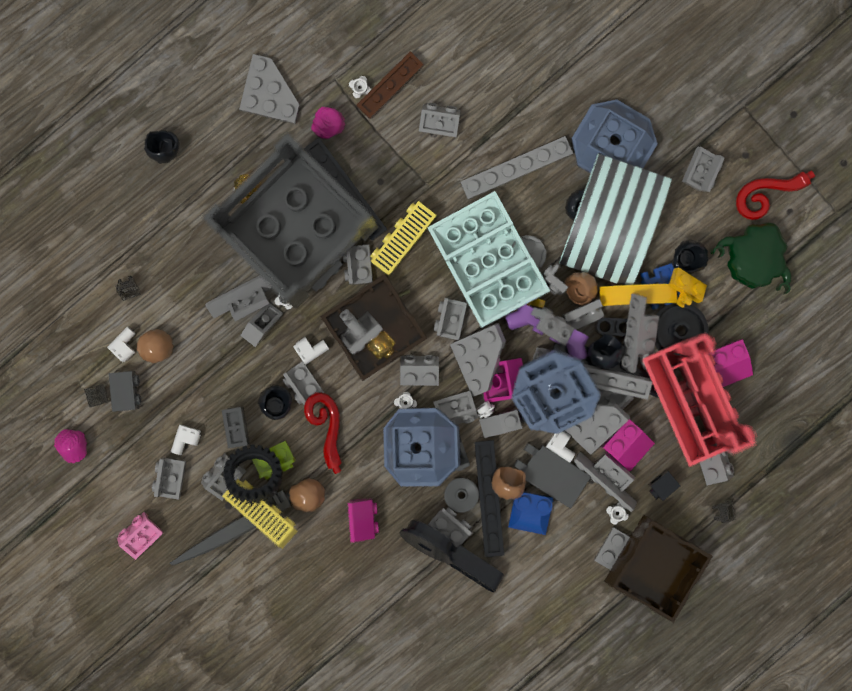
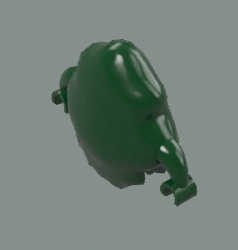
(757, 256)

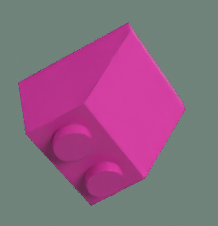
(732, 362)
(504, 380)
(628, 445)
(362, 519)

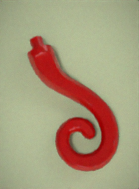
(793, 184)
(330, 446)

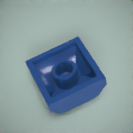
(531, 513)

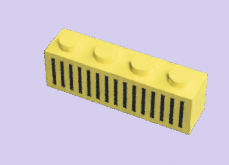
(403, 238)
(264, 517)

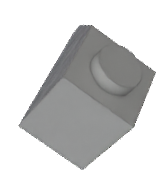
(261, 324)
(500, 423)

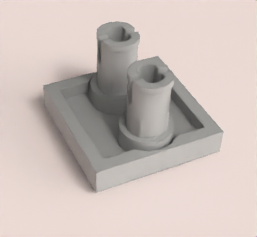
(358, 331)

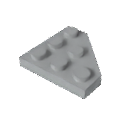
(268, 92)
(479, 357)
(599, 427)

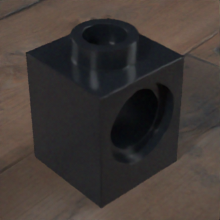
(663, 486)

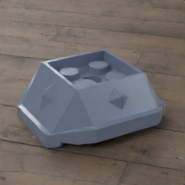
(610, 120)
(551, 410)
(438, 443)

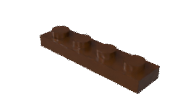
(390, 85)

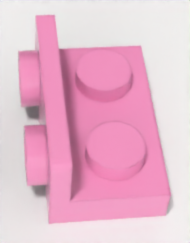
(139, 535)

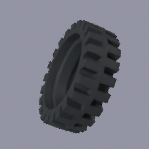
(248, 454)

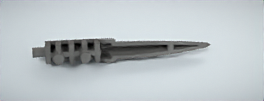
(232, 530)

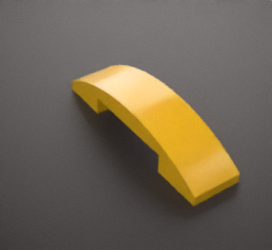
(622, 294)

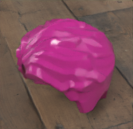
(328, 122)
(71, 445)

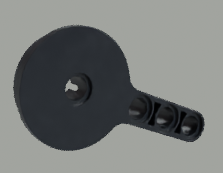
(669, 319)
(441, 548)

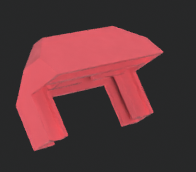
(697, 395)

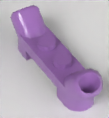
(523, 317)

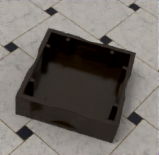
(390, 313)
(658, 568)

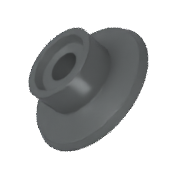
(461, 504)

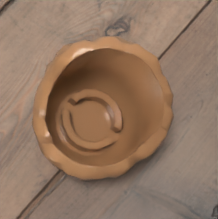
(581, 288)
(155, 346)
(508, 483)
(307, 495)

